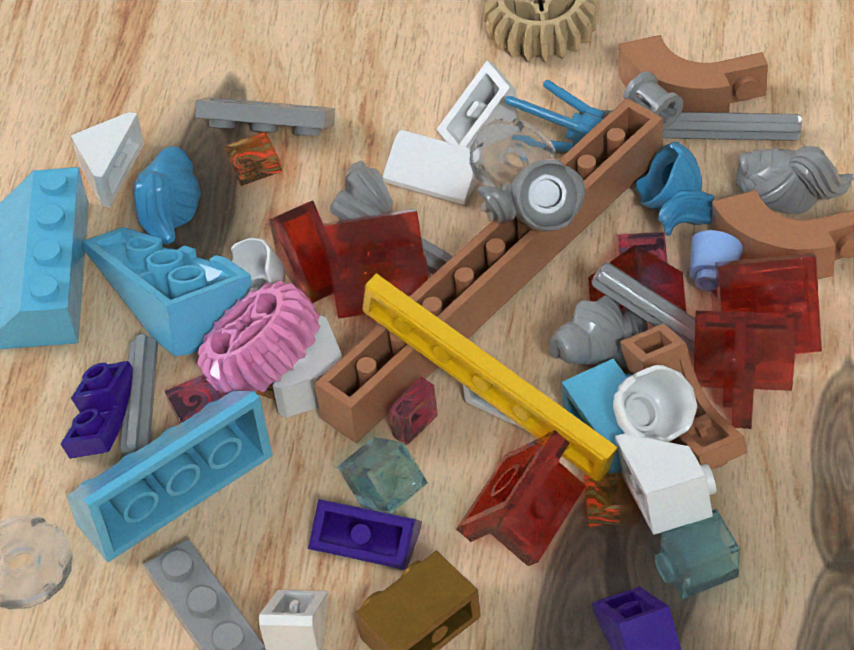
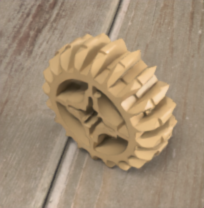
(532, 32)

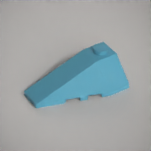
(168, 288)

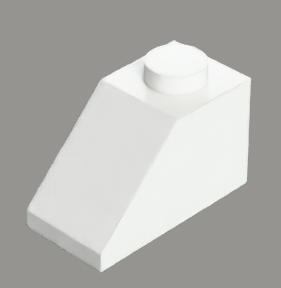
(665, 481)

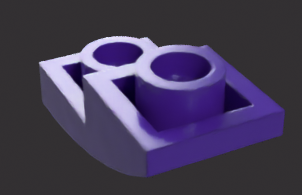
(102, 408)

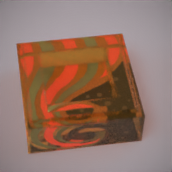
(253, 158)
(609, 501)

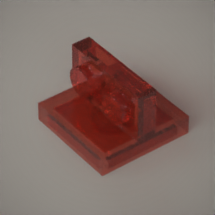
(373, 245)
(773, 286)
(743, 355)
(525, 499)

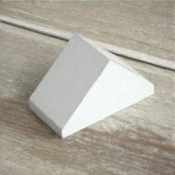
(478, 106)
(108, 154)
(297, 388)
(294, 620)

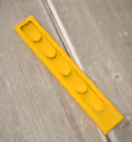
(486, 376)

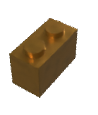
(420, 608)

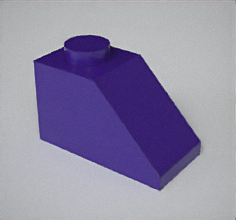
(636, 621)

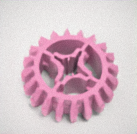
(258, 339)

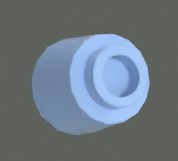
(706, 250)

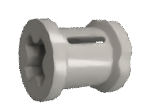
(654, 97)

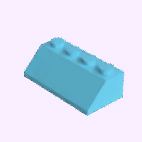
(42, 259)
(172, 473)

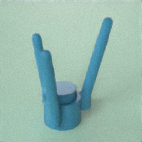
(577, 127)

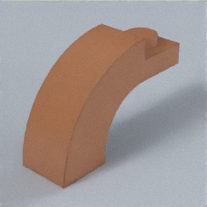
(700, 85)
(771, 234)
(711, 435)

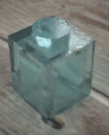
(382, 474)
(698, 556)

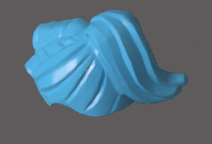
(675, 188)
(166, 194)

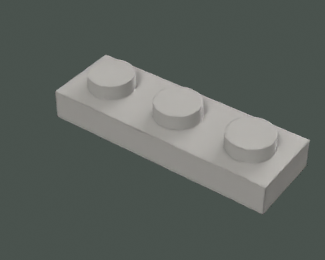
(265, 115)
(200, 601)

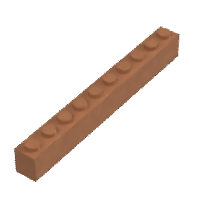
(487, 274)

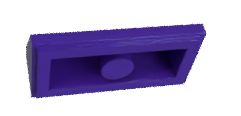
(364, 534)

